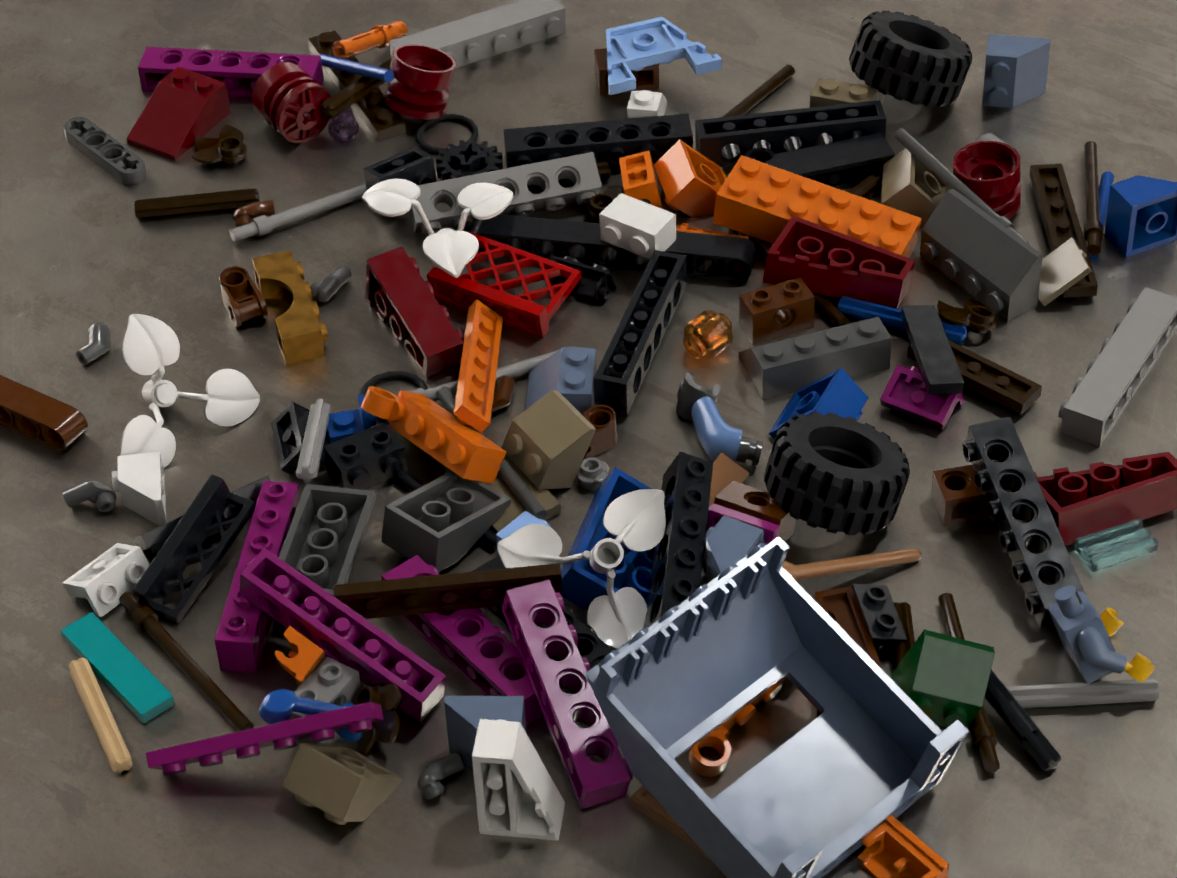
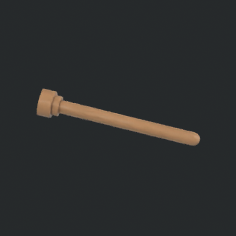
(852, 564)

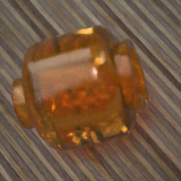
(707, 335)

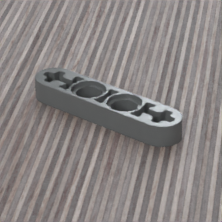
(109, 148)

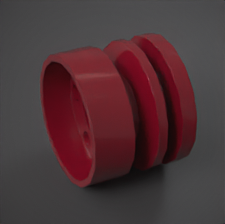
(420, 81)
(290, 102)
(992, 173)

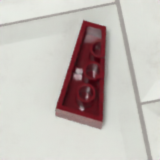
(837, 264)
(413, 311)

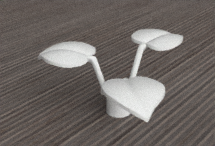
(446, 248)
(148, 348)
(638, 522)

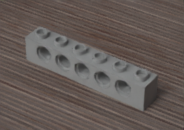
(578, 169)

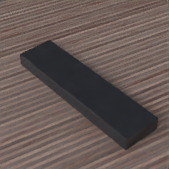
(932, 349)

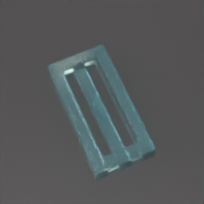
(1113, 541)

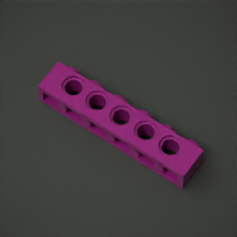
(235, 68)
(243, 625)
(341, 632)
(471, 645)
(590, 780)

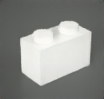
(637, 226)

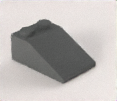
(442, 519)

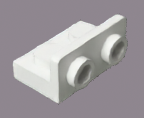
(108, 577)

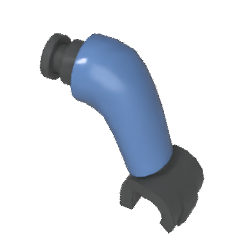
(715, 435)

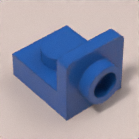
(349, 422)

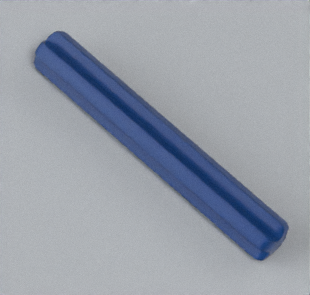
(891, 317)

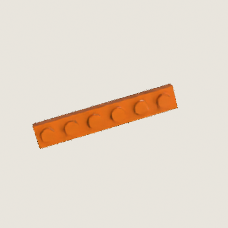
(478, 367)

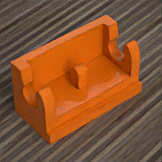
(640, 178)
(304, 662)
(899, 854)

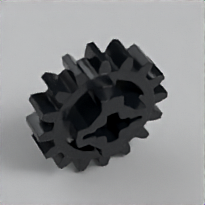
(467, 160)

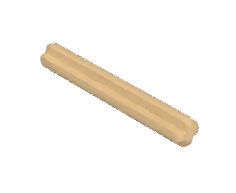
(100, 715)

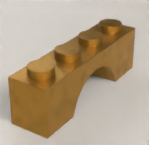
(298, 328)

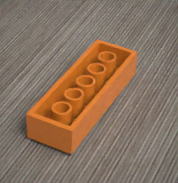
(764, 198)

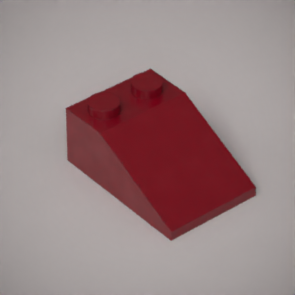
(178, 111)

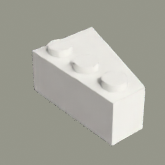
(513, 785)

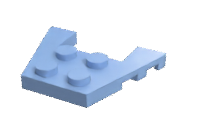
(649, 44)

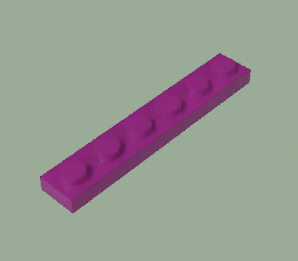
(280, 735)

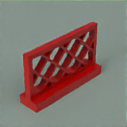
(516, 310)

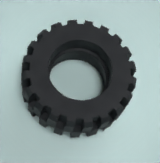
(910, 58)
(836, 473)

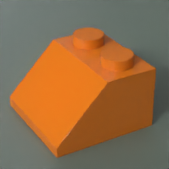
(689, 180)

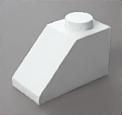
(646, 104)
(142, 485)

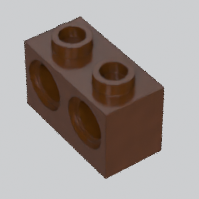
(957, 496)

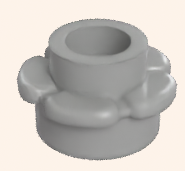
(592, 473)

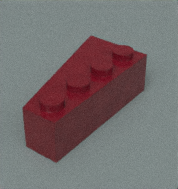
(1110, 494)

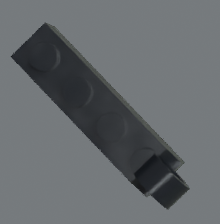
(836, 163)

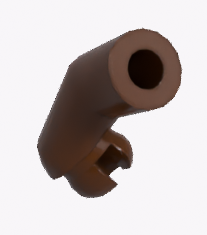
(244, 214)
(503, 393)

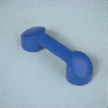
(281, 703)

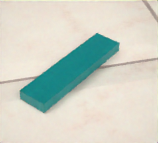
(118, 667)

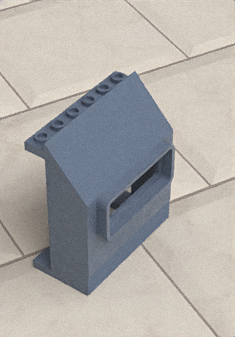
(817, 790)

